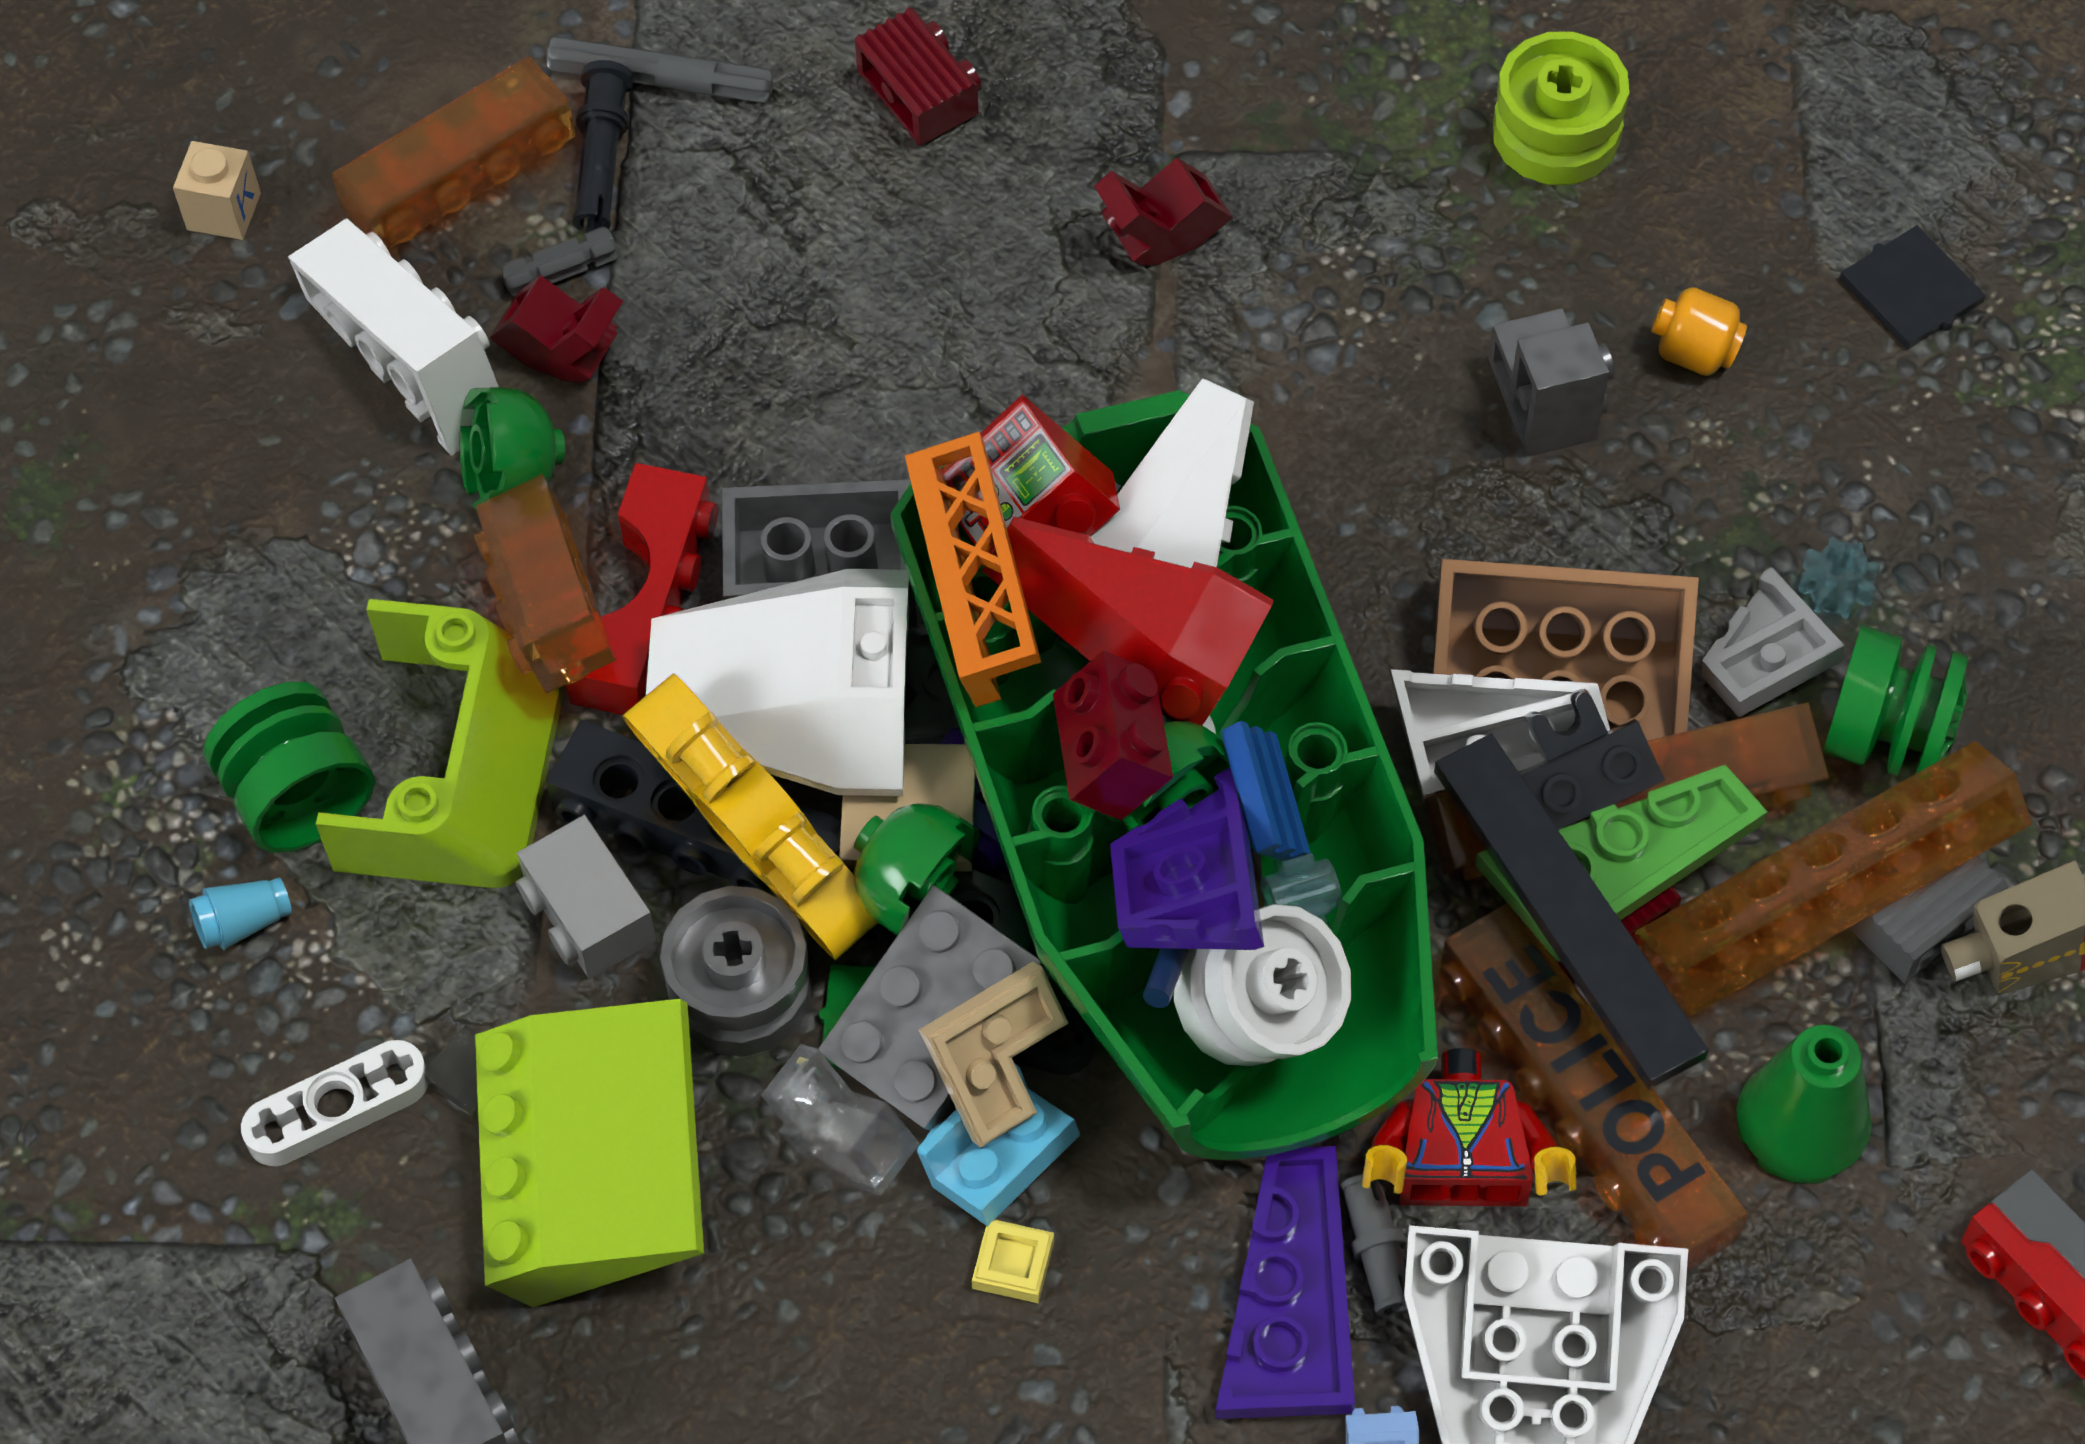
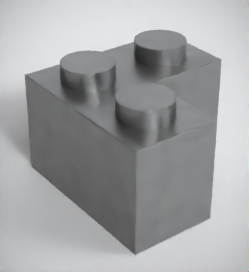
(1551, 379)

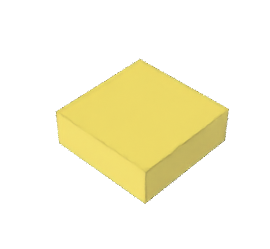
(1013, 1261)

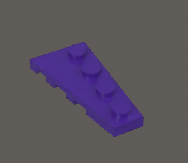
(1292, 1308)

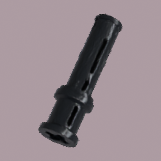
(602, 124)

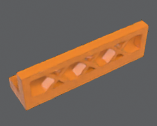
(954, 572)

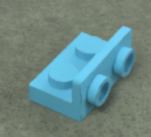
(993, 1176)

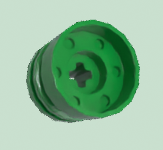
(1896, 704)
(286, 762)

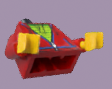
(1466, 1143)

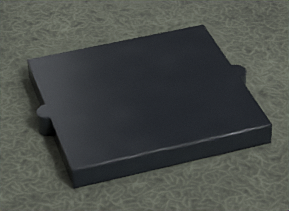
(1912, 287)

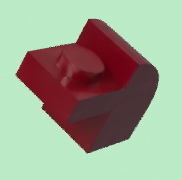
(1165, 215)
(556, 332)

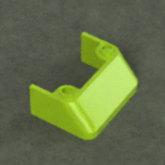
(497, 769)

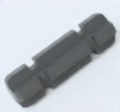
(560, 260)

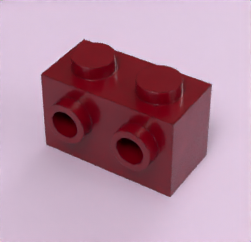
(1112, 735)

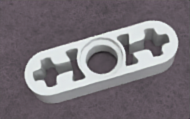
(325, 1130)

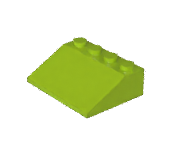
(587, 1148)

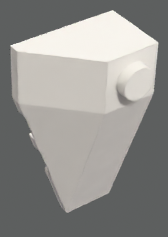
(1184, 482)

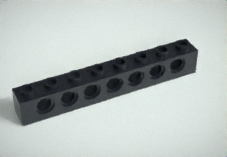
(605, 761)

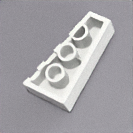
(397, 325)

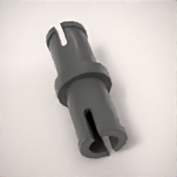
(1377, 1244)

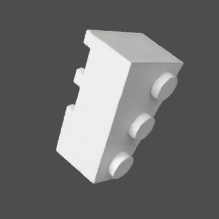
(1458, 709)

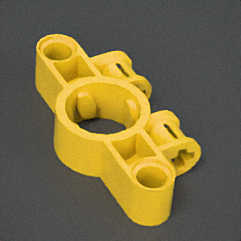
(751, 814)

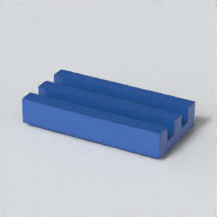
(1265, 792)

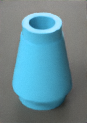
(238, 910)

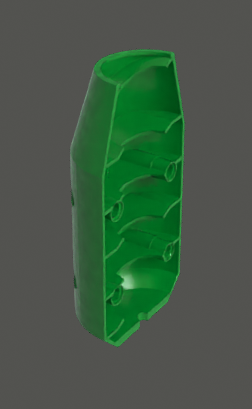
(1345, 789)

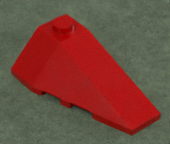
(1155, 613)

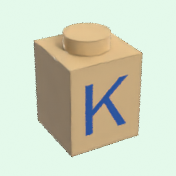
(217, 190)

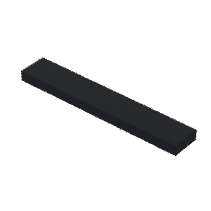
(1571, 912)

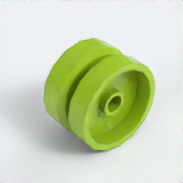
(1560, 108)

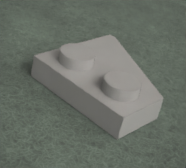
(1769, 647)

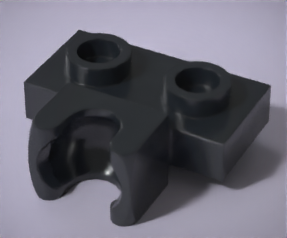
(1588, 764)

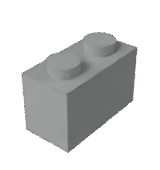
(585, 897)

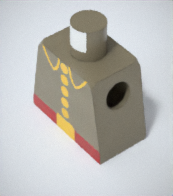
(2025, 933)

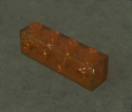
(455, 153)
(541, 586)

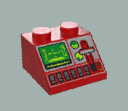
(1039, 475)

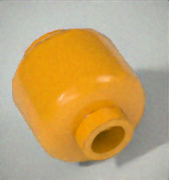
(1699, 331)

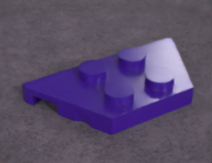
(1189, 877)

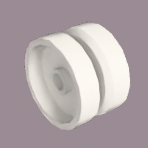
(1267, 999)

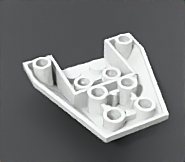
(802, 675)
(1541, 1334)

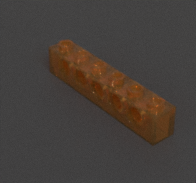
(1834, 877)

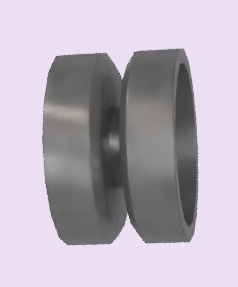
(739, 969)

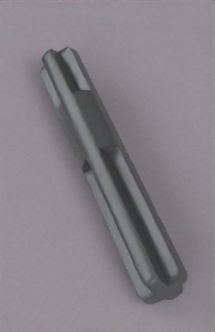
(666, 69)

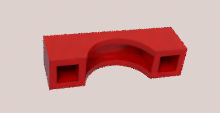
(664, 524)

